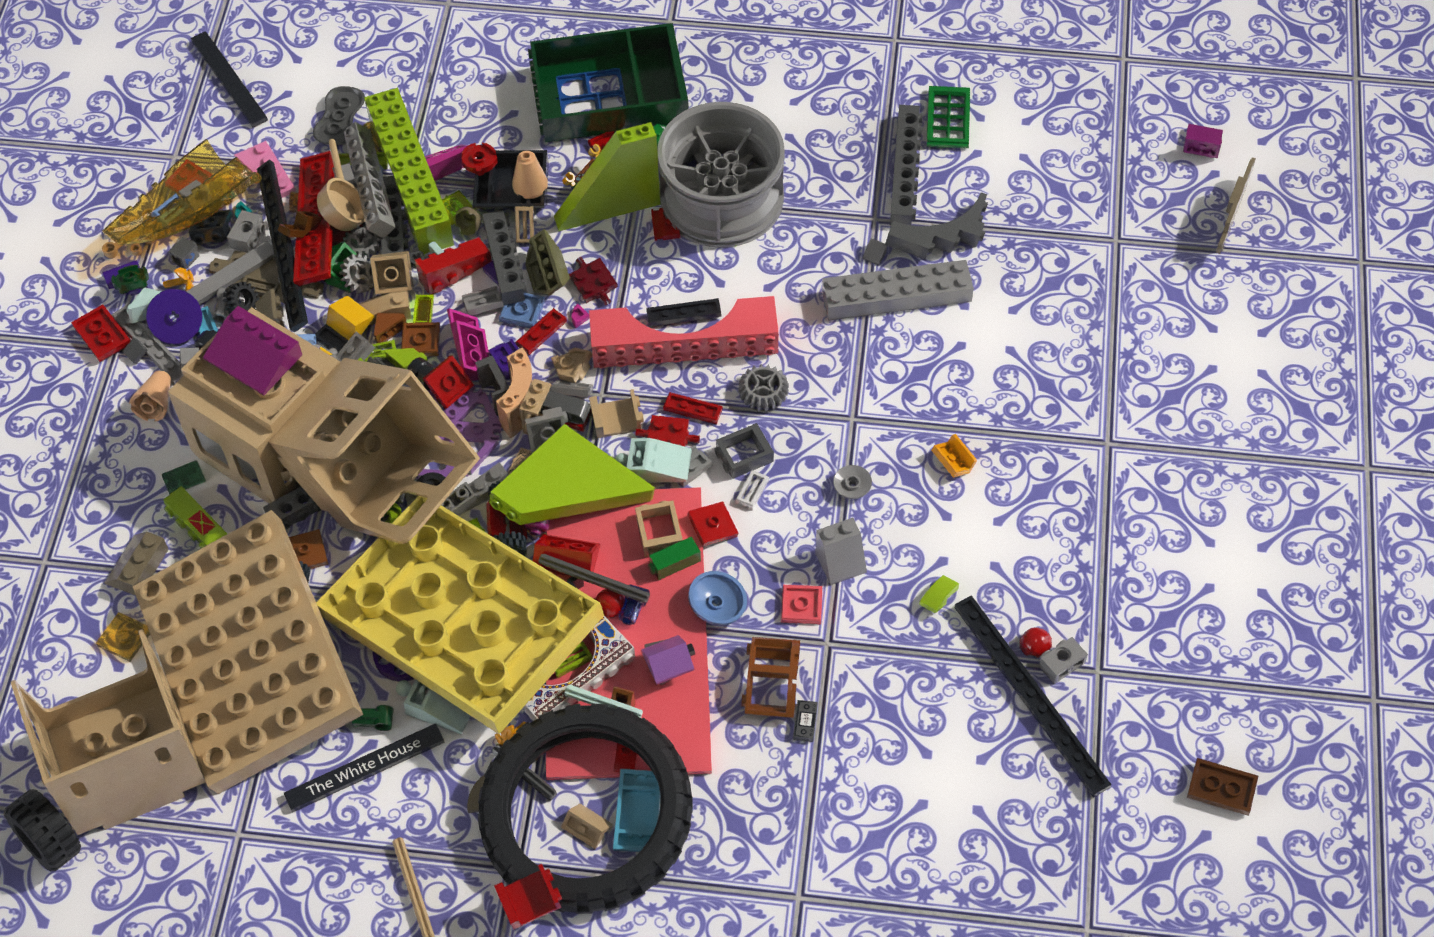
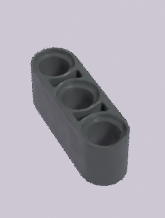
(575, 408)

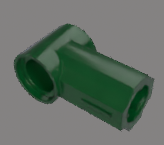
(378, 717)

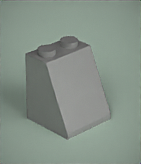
(840, 551)

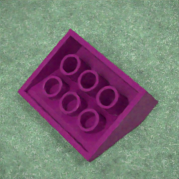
(252, 350)

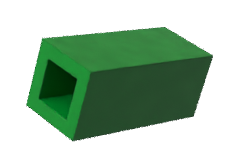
(674, 558)

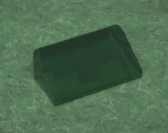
(185, 476)

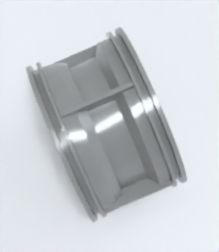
(732, 200)

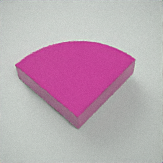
(579, 316)

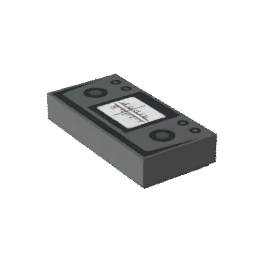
(805, 720)

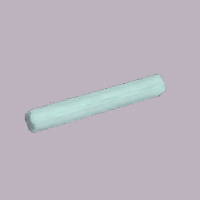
(590, 697)

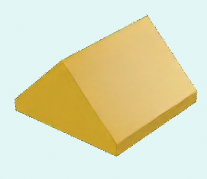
(348, 317)

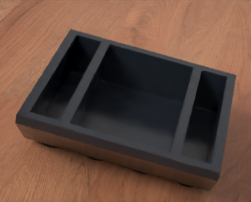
(495, 186)

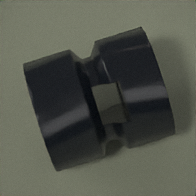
(421, 368)

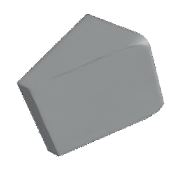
(875, 251)

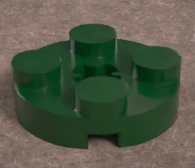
(130, 278)

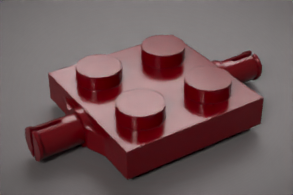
(593, 280)

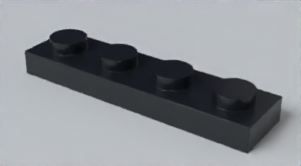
(683, 312)

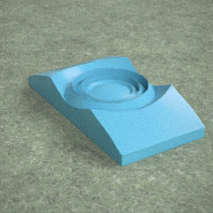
(636, 809)

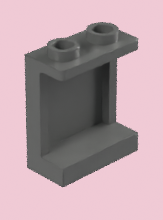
(490, 374)

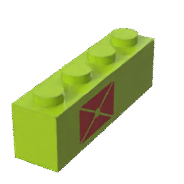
(192, 517)

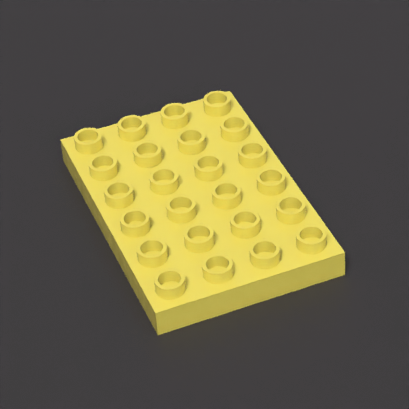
(462, 614)

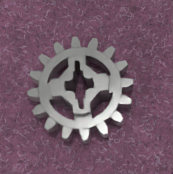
(363, 241)
(357, 273)

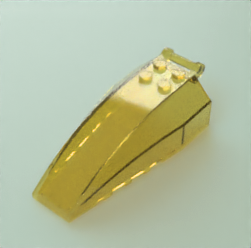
(218, 188)

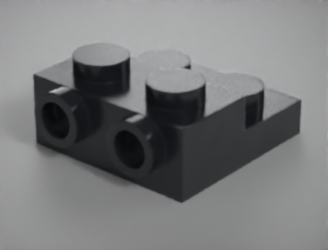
(212, 229)

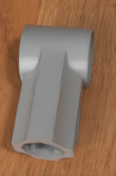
(220, 312)

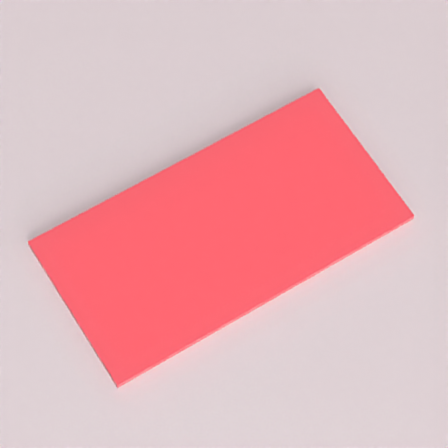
(682, 703)

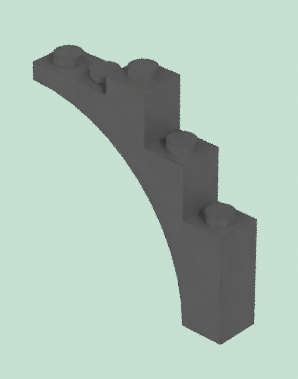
(945, 236)

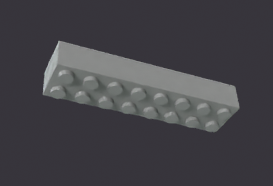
(897, 290)

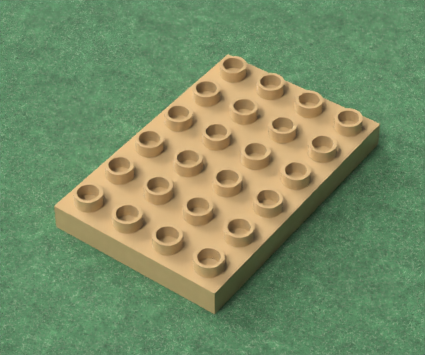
(246, 652)

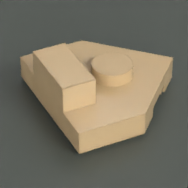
(572, 365)

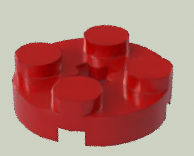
(479, 166)

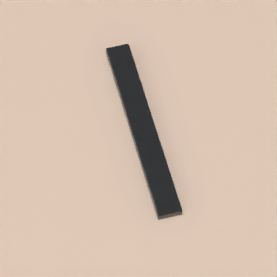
(229, 79)

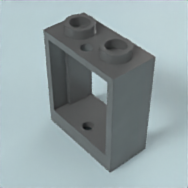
(759, 460)

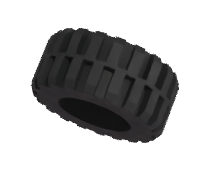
(42, 830)

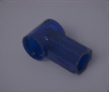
(631, 608)

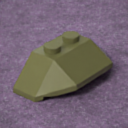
(545, 264)

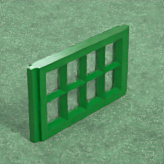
(948, 117)

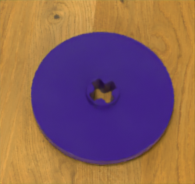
(163, 306)

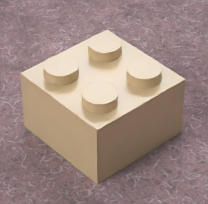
(392, 272)

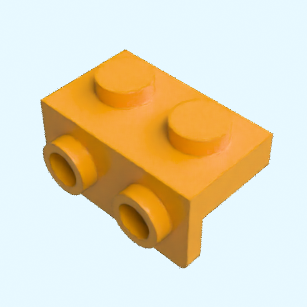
(955, 456)

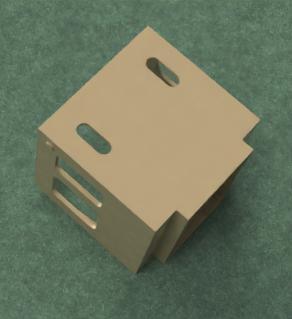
(242, 417)
(366, 442)
(113, 748)

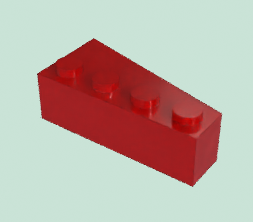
(452, 265)

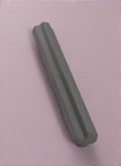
(534, 780)

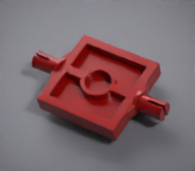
(669, 430)

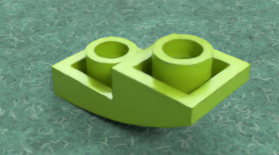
(938, 593)

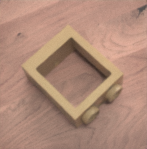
(662, 508)

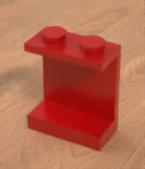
(529, 897)

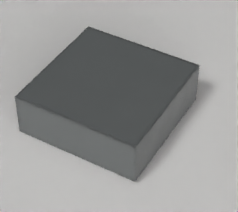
(135, 350)

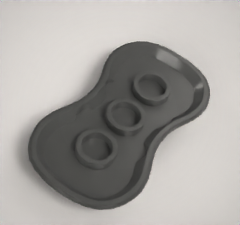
(340, 109)

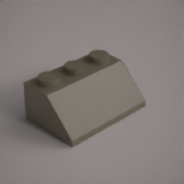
(137, 561)

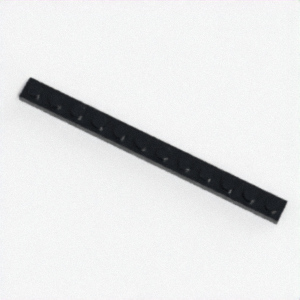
(282, 246)
(1033, 696)

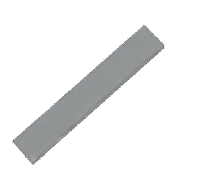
(233, 272)
(156, 350)

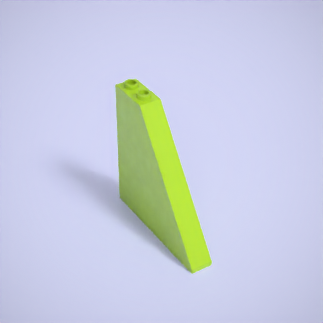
(617, 182)
(566, 480)

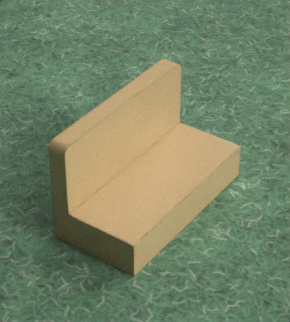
(586, 825)

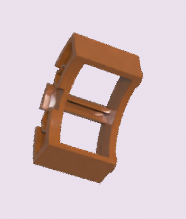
(772, 649)

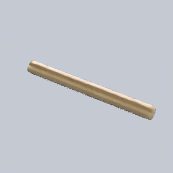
(413, 888)

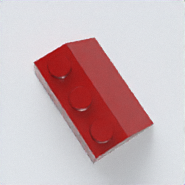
(573, 551)

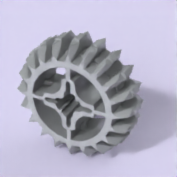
(764, 381)

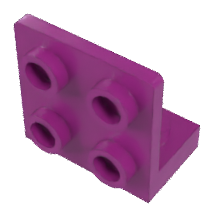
(1203, 141)

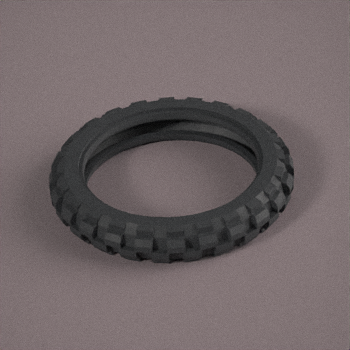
(570, 724)

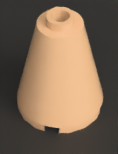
(529, 176)
(152, 397)

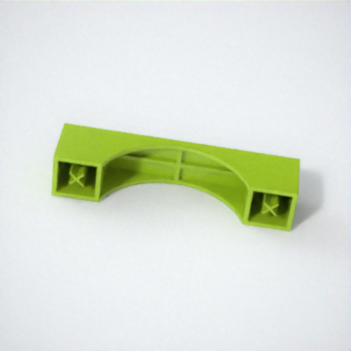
(409, 167)

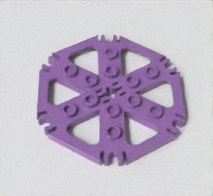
(471, 431)

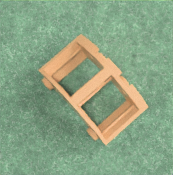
(521, 379)

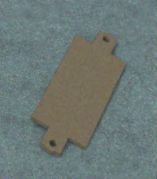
(1234, 203)
(265, 277)

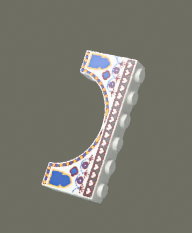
(610, 654)

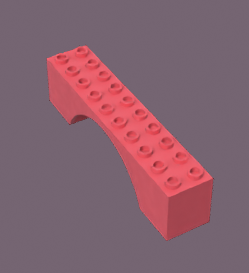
(624, 341)

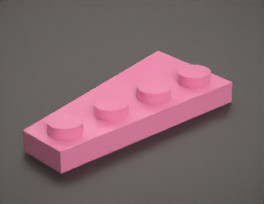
(258, 155)

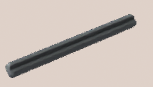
(594, 578)

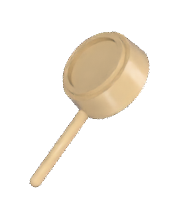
(340, 199)

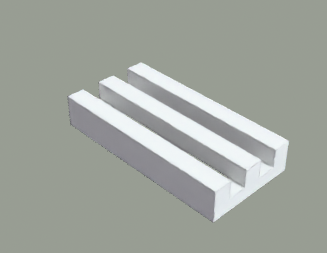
(746, 502)

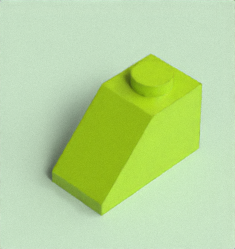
(403, 357)

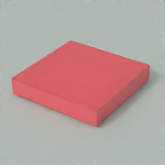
(801, 604)

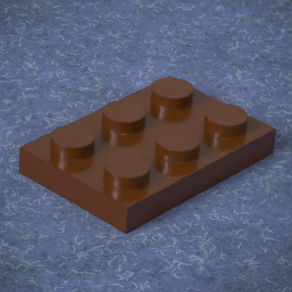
(1222, 786)

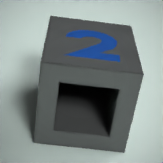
(184, 253)

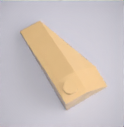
(389, 303)

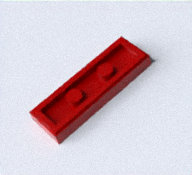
(541, 331)
(693, 408)

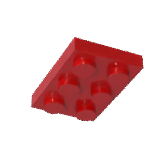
(101, 333)

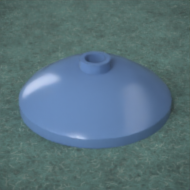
(718, 589)

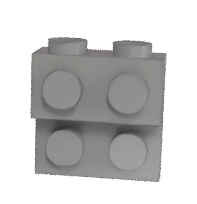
(543, 427)

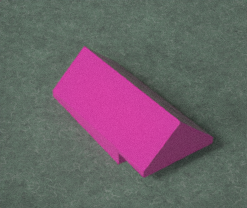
(445, 161)
(468, 340)

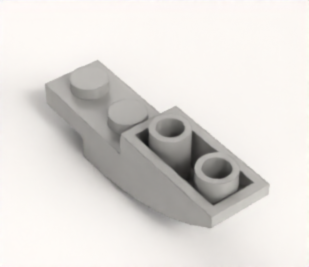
(473, 494)

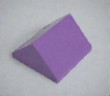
(668, 659)

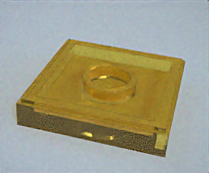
(123, 637)

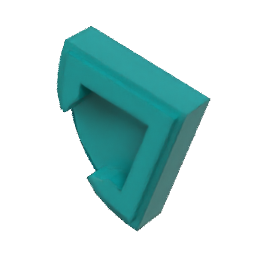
(239, 207)

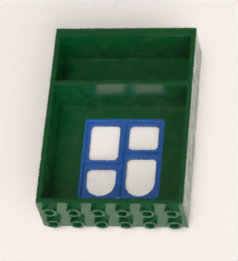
(640, 57)

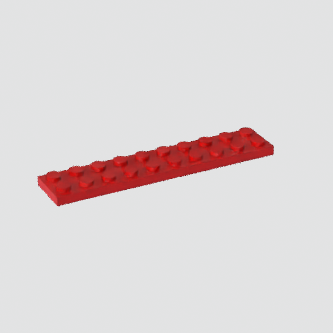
(315, 249)

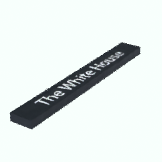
(363, 767)

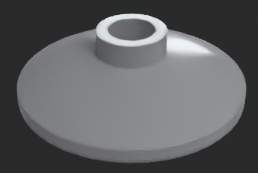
(852, 475)

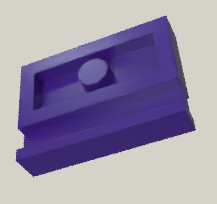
(500, 355)

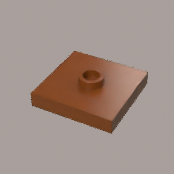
(422, 337)
(310, 548)

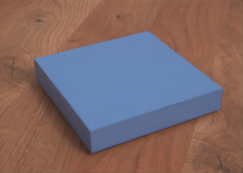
(524, 312)

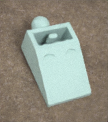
(661, 460)
(431, 707)

